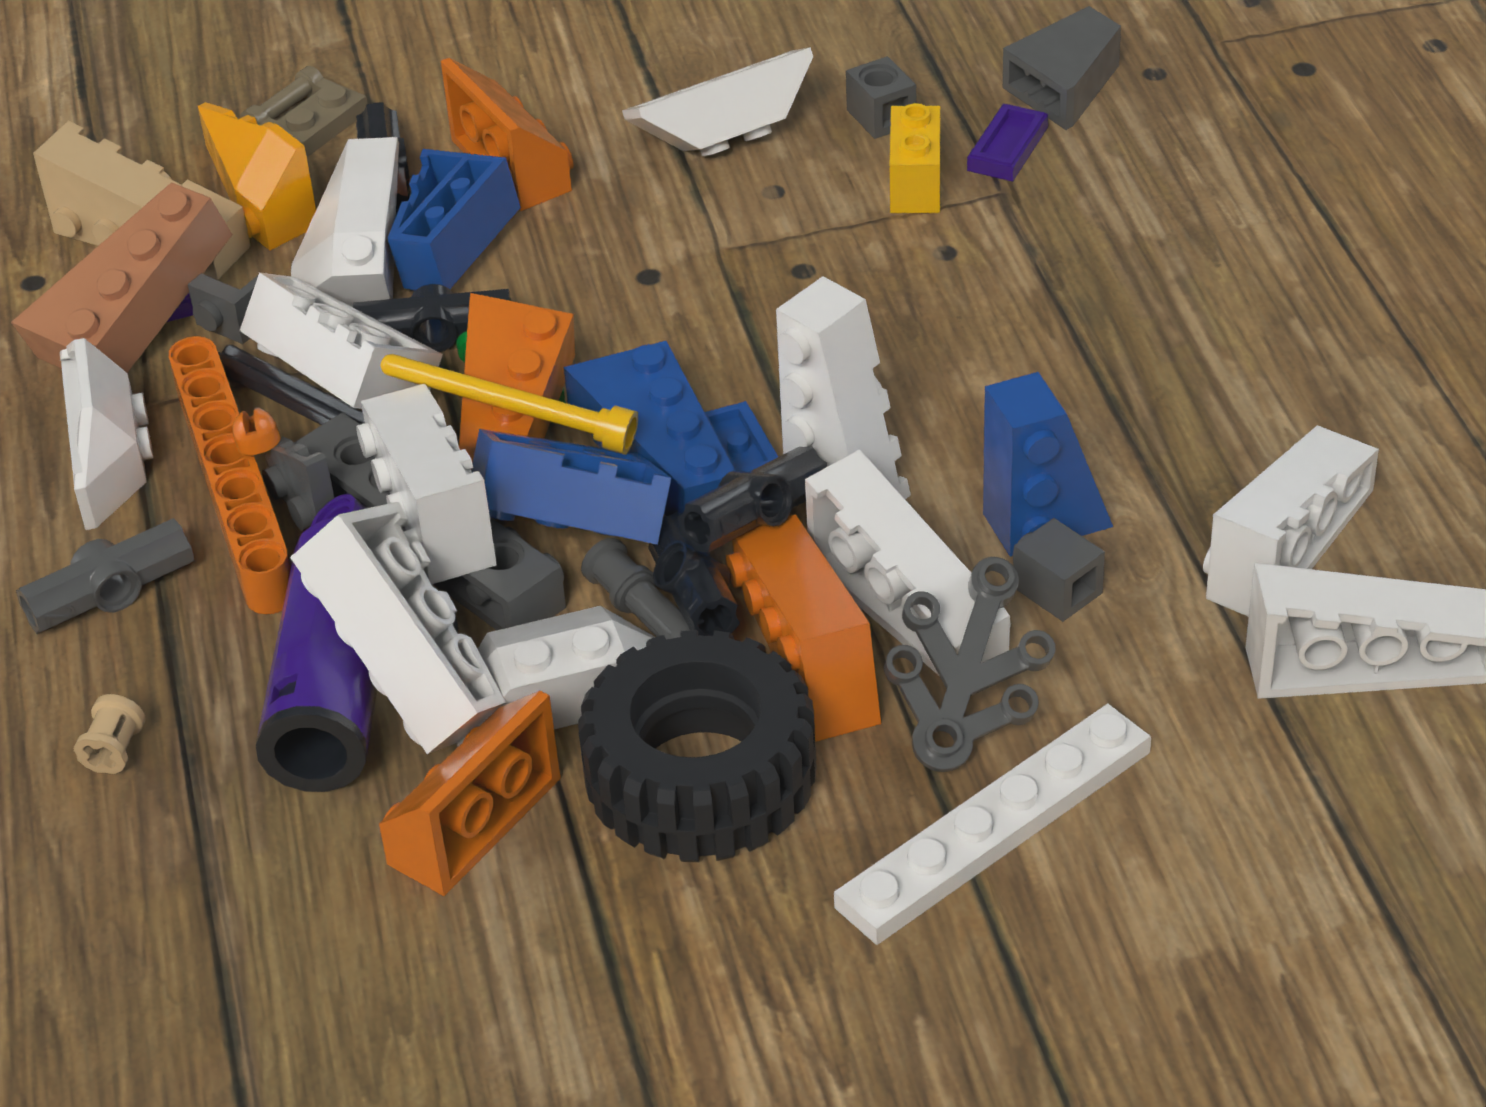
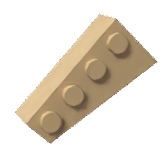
(97, 190)

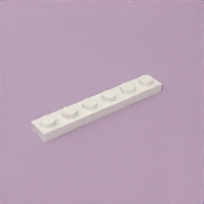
(991, 824)

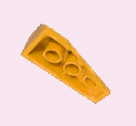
(262, 172)

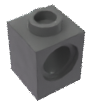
(872, 92)

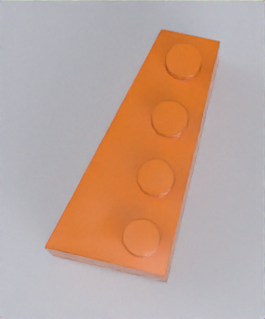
(809, 623)

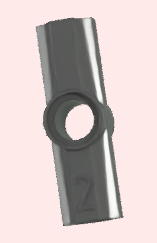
(105, 575)

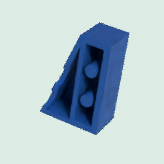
(1034, 464)
(571, 485)

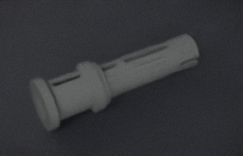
(632, 588)

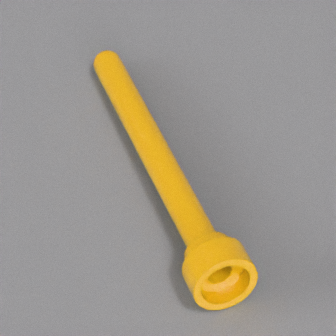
(612, 427)

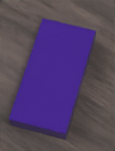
(1007, 142)

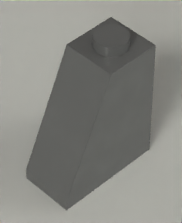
(1063, 65)

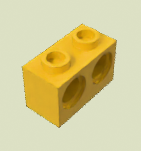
(915, 159)

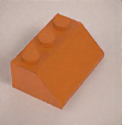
(494, 123)
(474, 795)

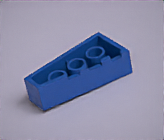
(671, 422)

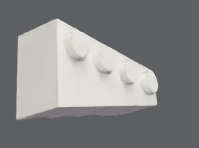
(328, 339)
(830, 382)
(430, 479)
(1288, 513)
(889, 553)
(399, 624)
(1360, 633)

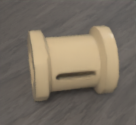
(109, 734)

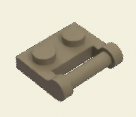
(317, 118)

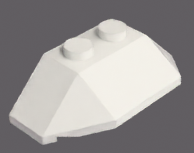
(725, 105)
(103, 431)
(558, 657)

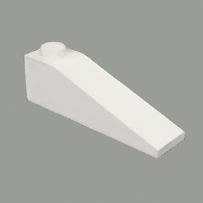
(347, 238)

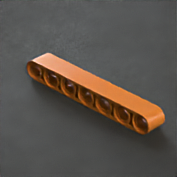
(231, 477)

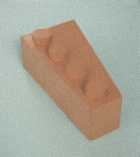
(129, 281)

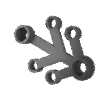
(964, 672)

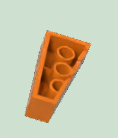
(518, 349)

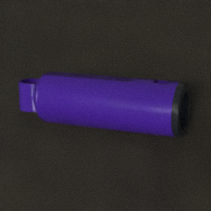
(317, 689)

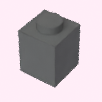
(1059, 569)

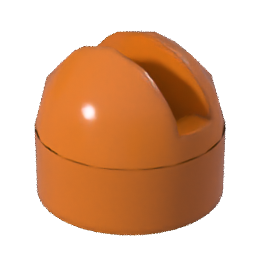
(255, 433)

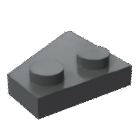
(298, 479)

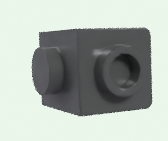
(220, 306)

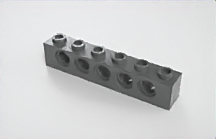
(514, 592)

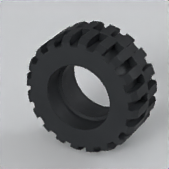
(703, 801)

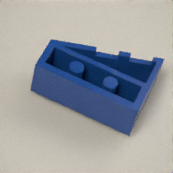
(451, 216)

